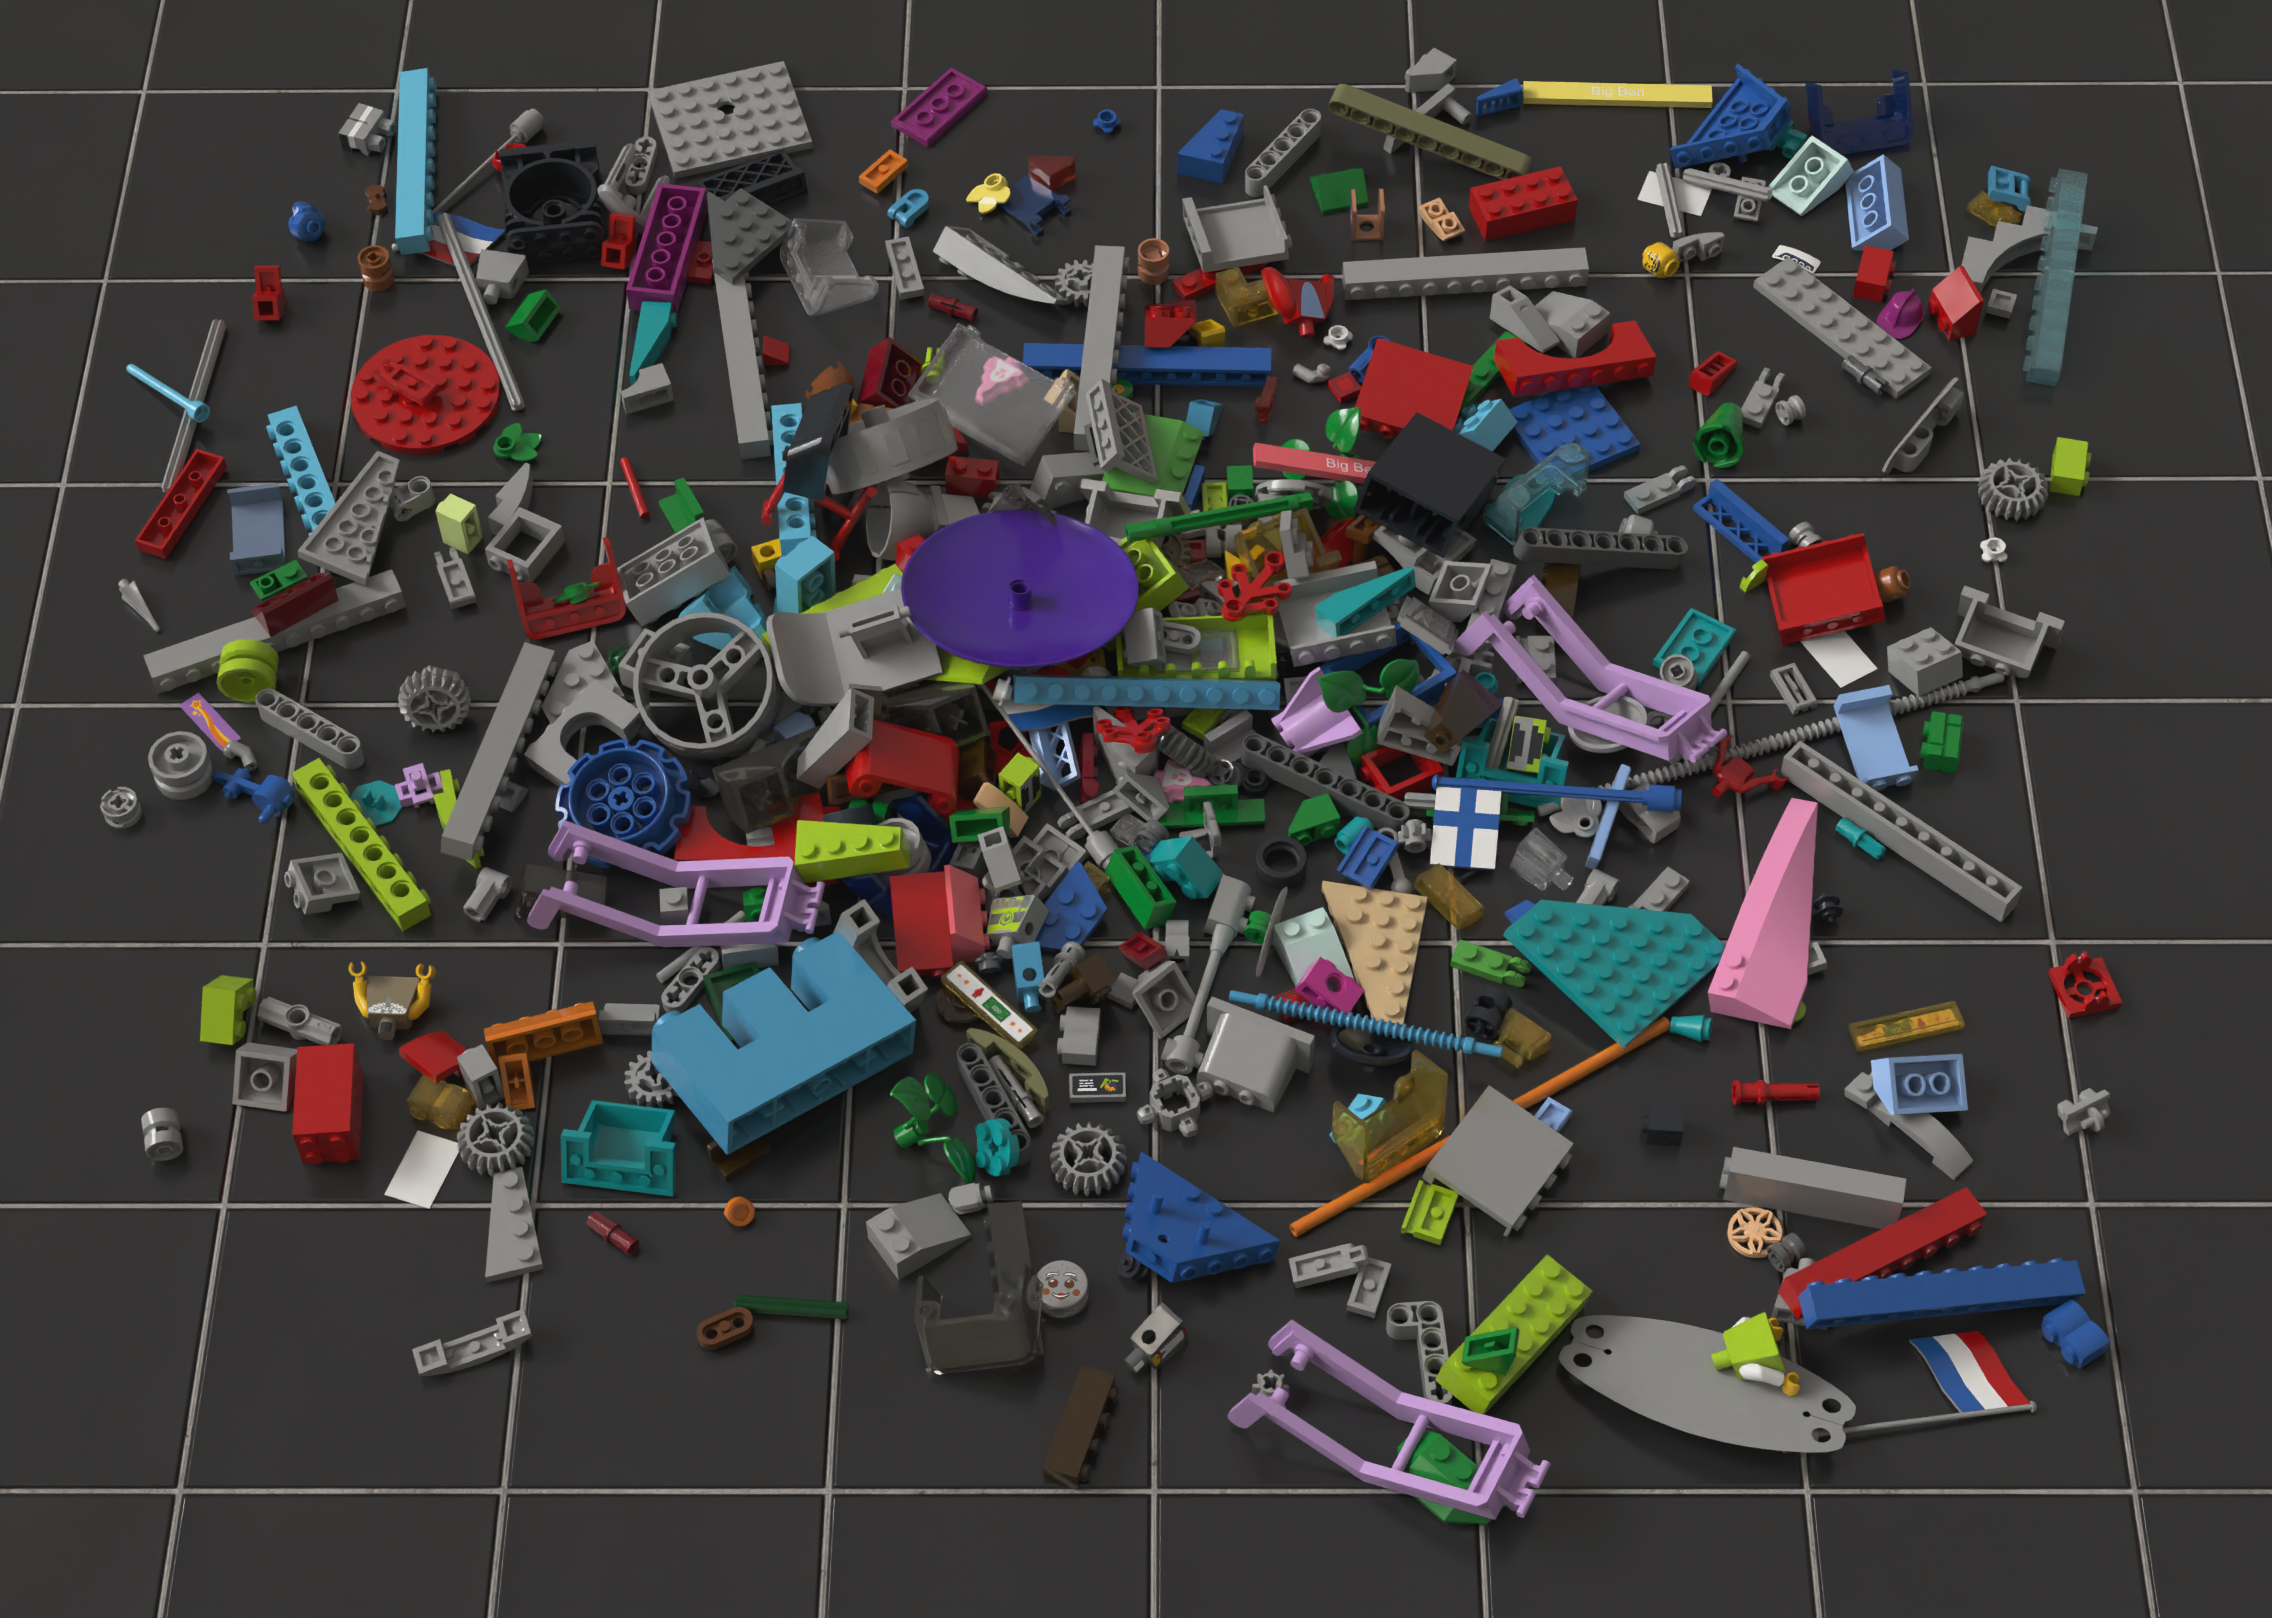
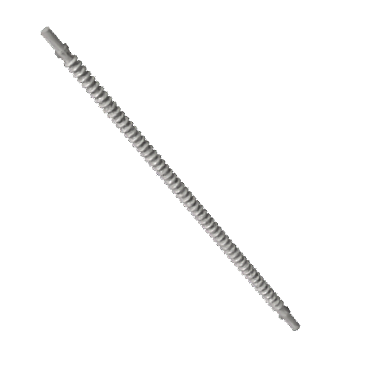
(1974, 684)

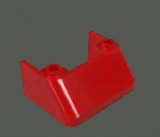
(546, 619)

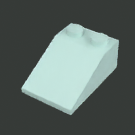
(1810, 177)
(1306, 939)

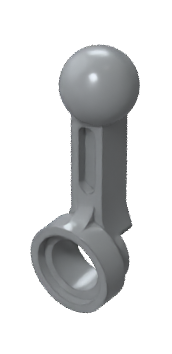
(1400, 883)

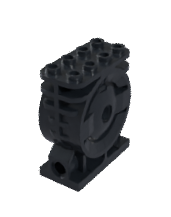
(553, 202)

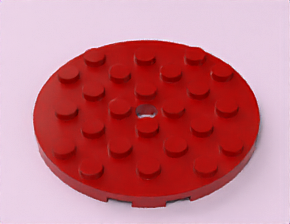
(465, 401)

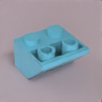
(1485, 423)

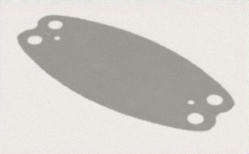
(1671, 1378)

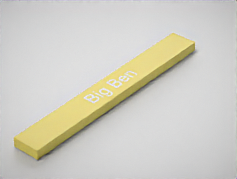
(1617, 94)

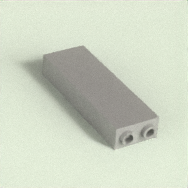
(1812, 1188)

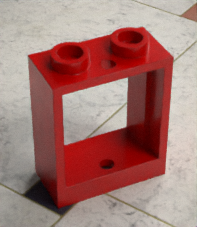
(1418, 784)

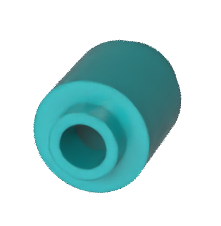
(1349, 833)

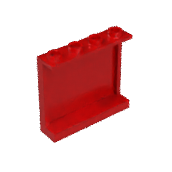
(1409, 382)
(1823, 589)

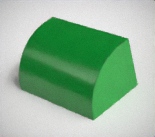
(533, 316)
(970, 823)

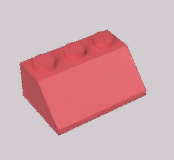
(965, 915)

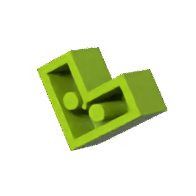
(223, 1009)

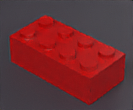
(1523, 203)

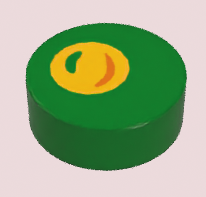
(1123, 388)

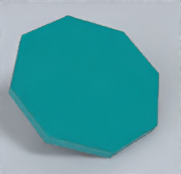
(378, 802)

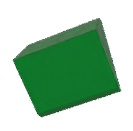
(1334, 190)

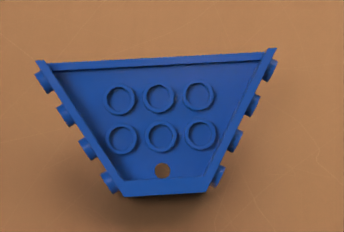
(1741, 123)
(1199, 1229)

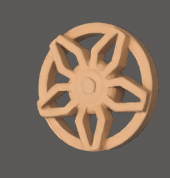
(1754, 1231)

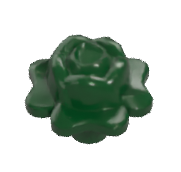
(616, 657)

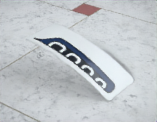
(1804, 260)

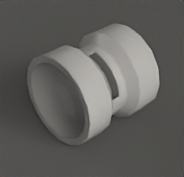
(1804, 535)

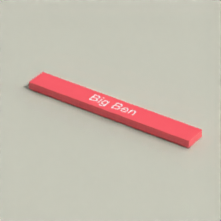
(1311, 463)

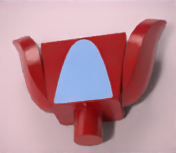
(1299, 301)

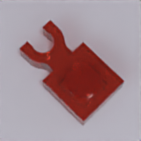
(1265, 403)

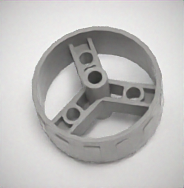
(890, 445)
(706, 688)

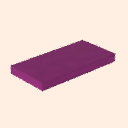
(939, 107)

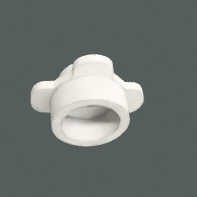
(1338, 337)
(1993, 550)
(1002, 690)

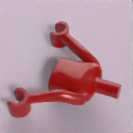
(1737, 773)

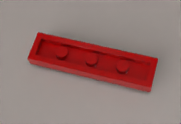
(1198, 283)

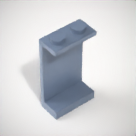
(257, 529)

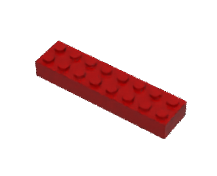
(180, 504)

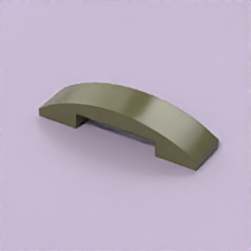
(1016, 1060)

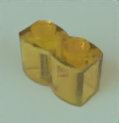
(440, 1102)

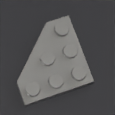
(577, 671)

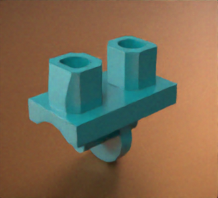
(1790, 140)

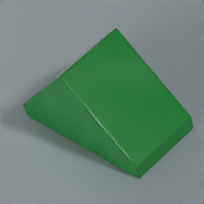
(1491, 1350)

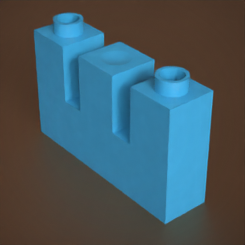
(786, 1053)

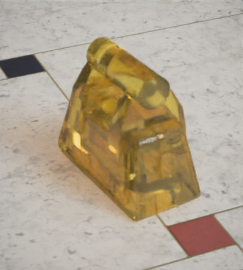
(1523, 1037)

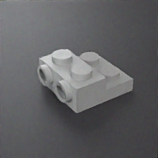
(1296, 548)
(321, 882)

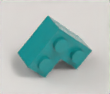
(1187, 864)

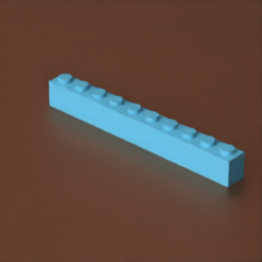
(415, 162)

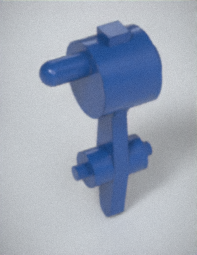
(269, 797)

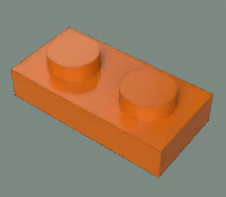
(883, 171)

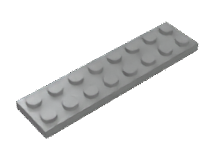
(1841, 325)

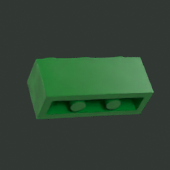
(1140, 887)

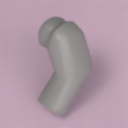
(244, 752)

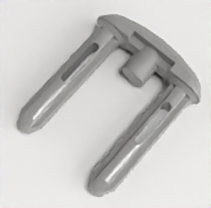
(611, 197)

